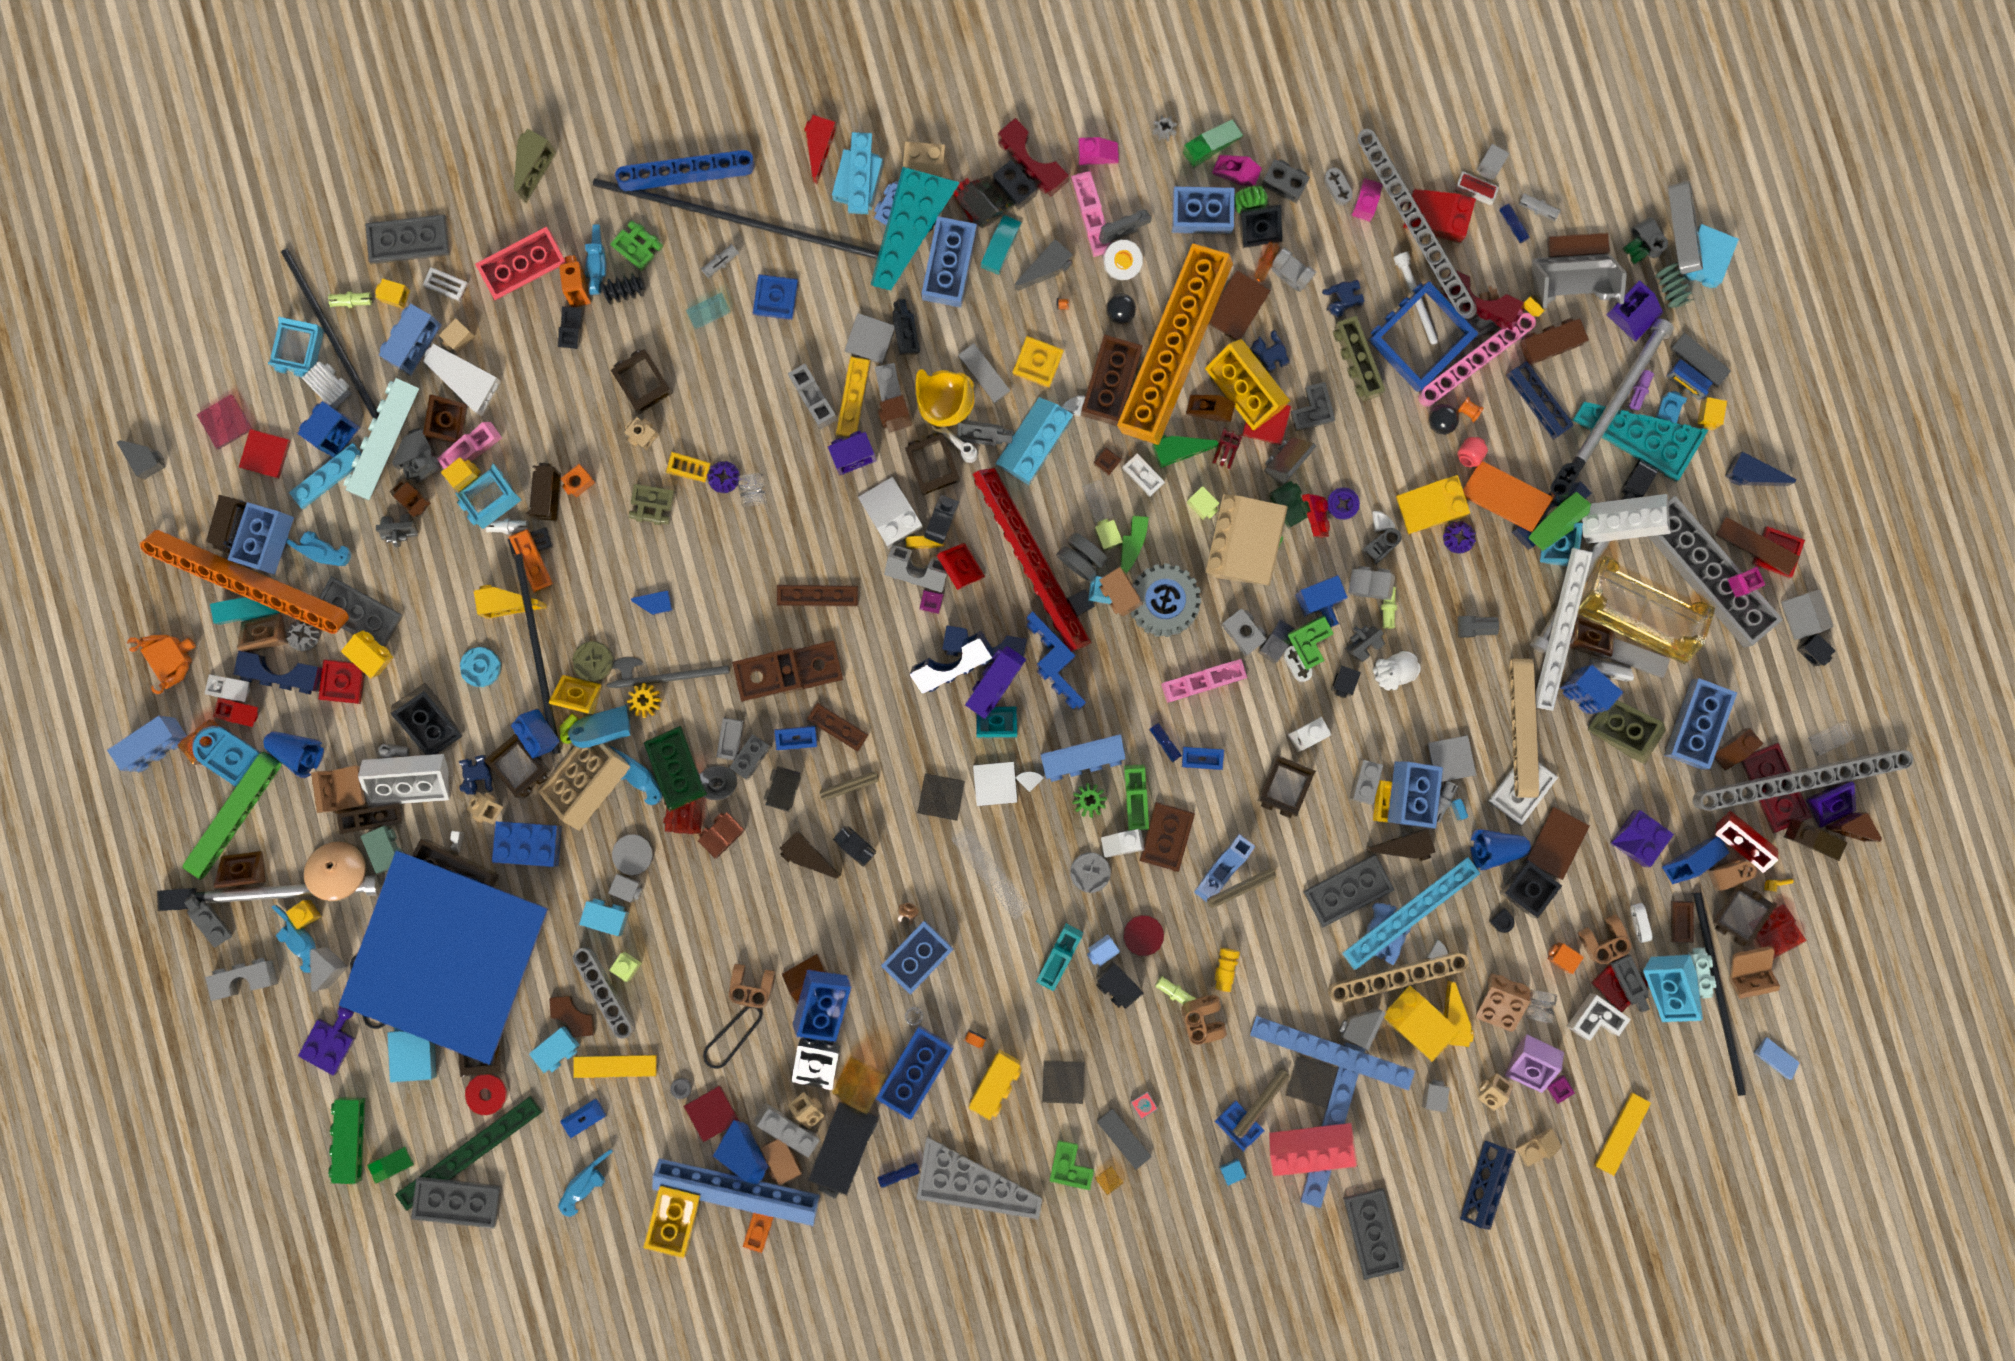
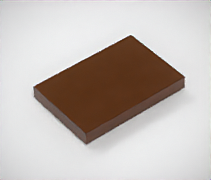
(1238, 305)
(1167, 837)
(1557, 843)

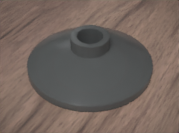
(721, 777)

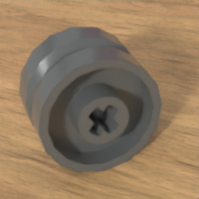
(1082, 556)

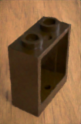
(652, 397)
(940, 482)
(498, 1067)

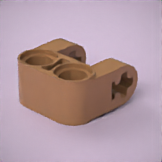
(1727, 874)
(1618, 933)
(750, 992)
(1208, 1032)

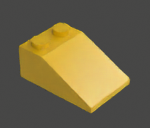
(1433, 504)
(495, 602)
(1421, 1023)
(672, 1222)

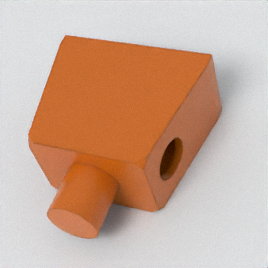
(574, 282)

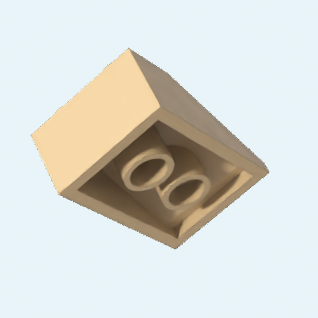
(925, 157)

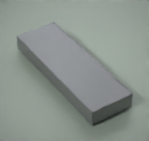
(984, 373)
(1639, 658)

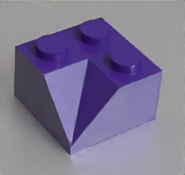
(851, 452)
(1642, 838)

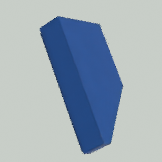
(654, 603)

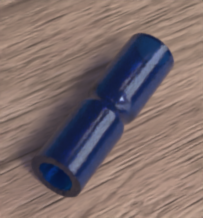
(1513, 221)
(1167, 745)
(897, 1175)

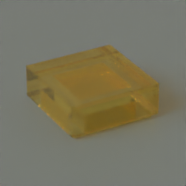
(1109, 1180)

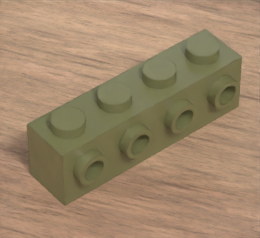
(1359, 359)

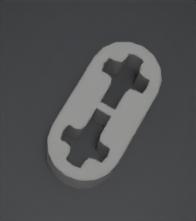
(1334, 189)

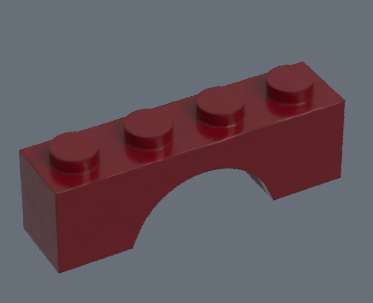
(1048, 175)
(1503, 311)

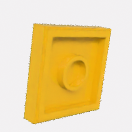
(1038, 361)

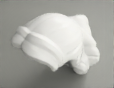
(1396, 670)

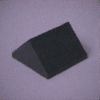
(1260, 225)

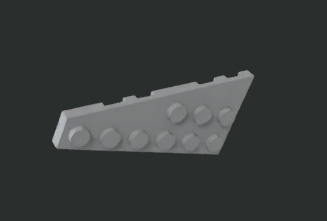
(959, 1181)

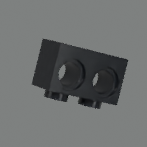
(1011, 187)

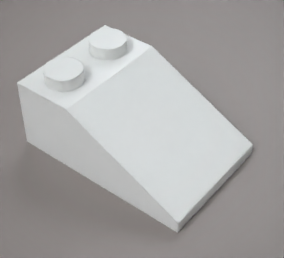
(890, 512)

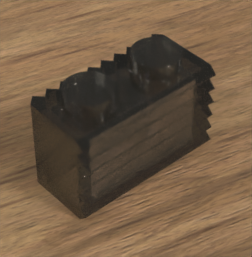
(783, 788)

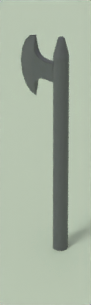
(627, 664)

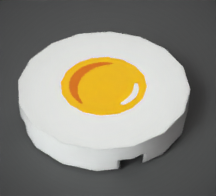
(1122, 259)

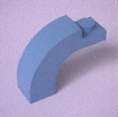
(1224, 867)

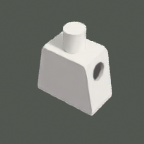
(1309, 734)

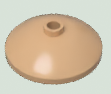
(342, 878)

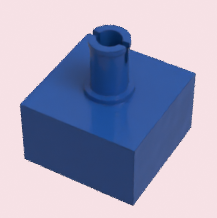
(1322, 598)

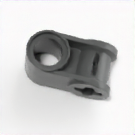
(1651, 236)
(1381, 547)

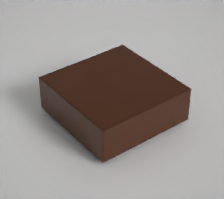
(1107, 461)

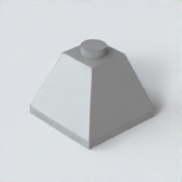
(1362, 1027)

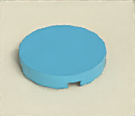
(480, 667)

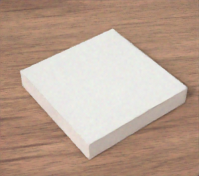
(995, 783)

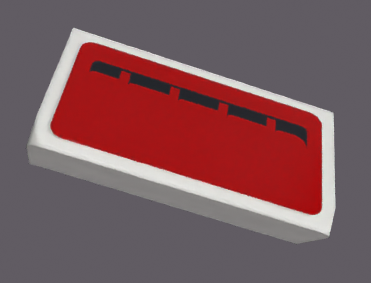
(1476, 188)

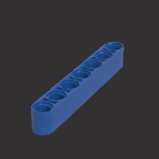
(675, 167)

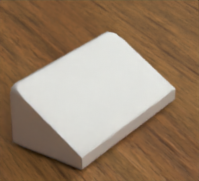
(1613, 670)

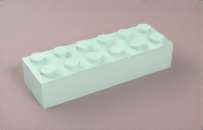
(382, 438)

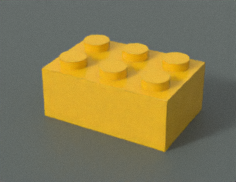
(995, 1085)

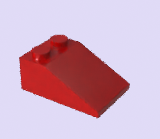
(1445, 213)

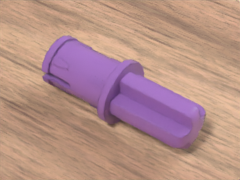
(1641, 390)

